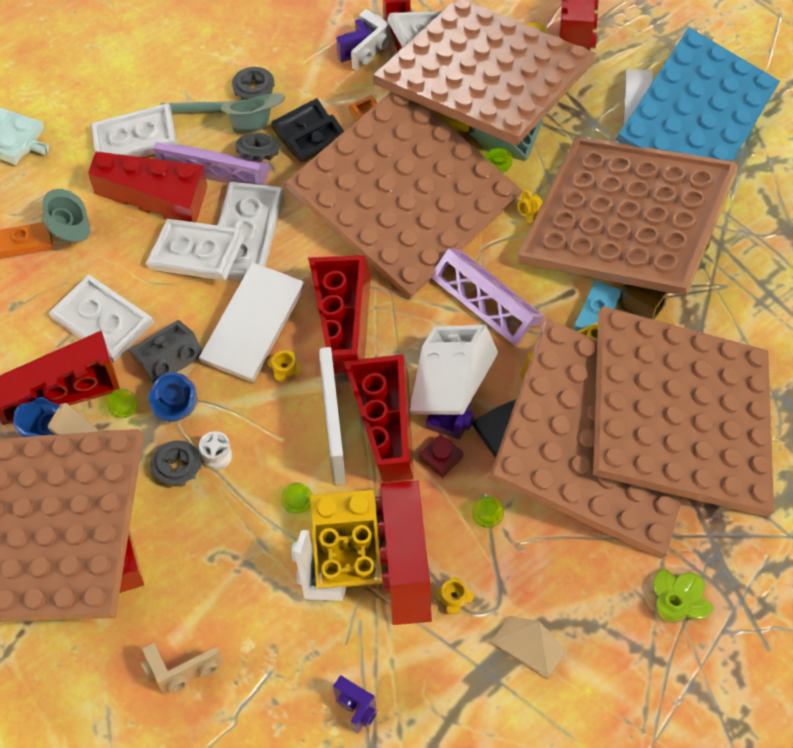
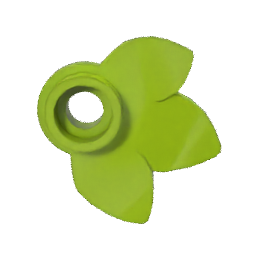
(680, 596)

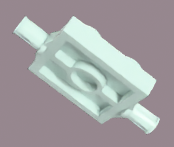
(19, 136)

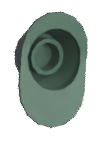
(252, 113)
(65, 215)

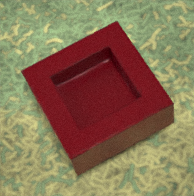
(441, 455)

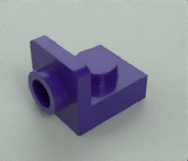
(349, 41)
(451, 424)
(354, 697)

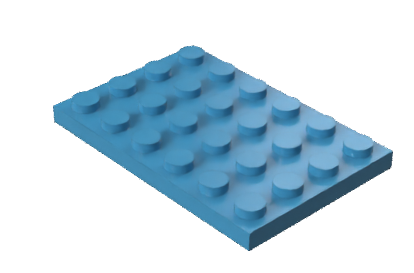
(700, 102)

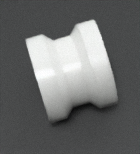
(210, 444)

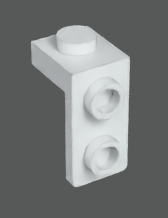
(375, 42)
(303, 555)

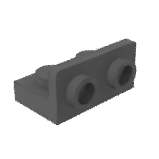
(167, 350)

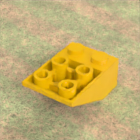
(345, 539)

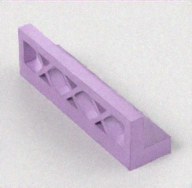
(217, 165)
(494, 288)

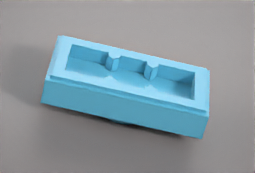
(599, 296)

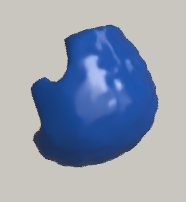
(172, 397)
(34, 417)

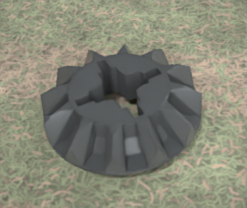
(242, 82)
(257, 146)
(168, 454)

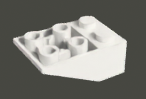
(451, 369)

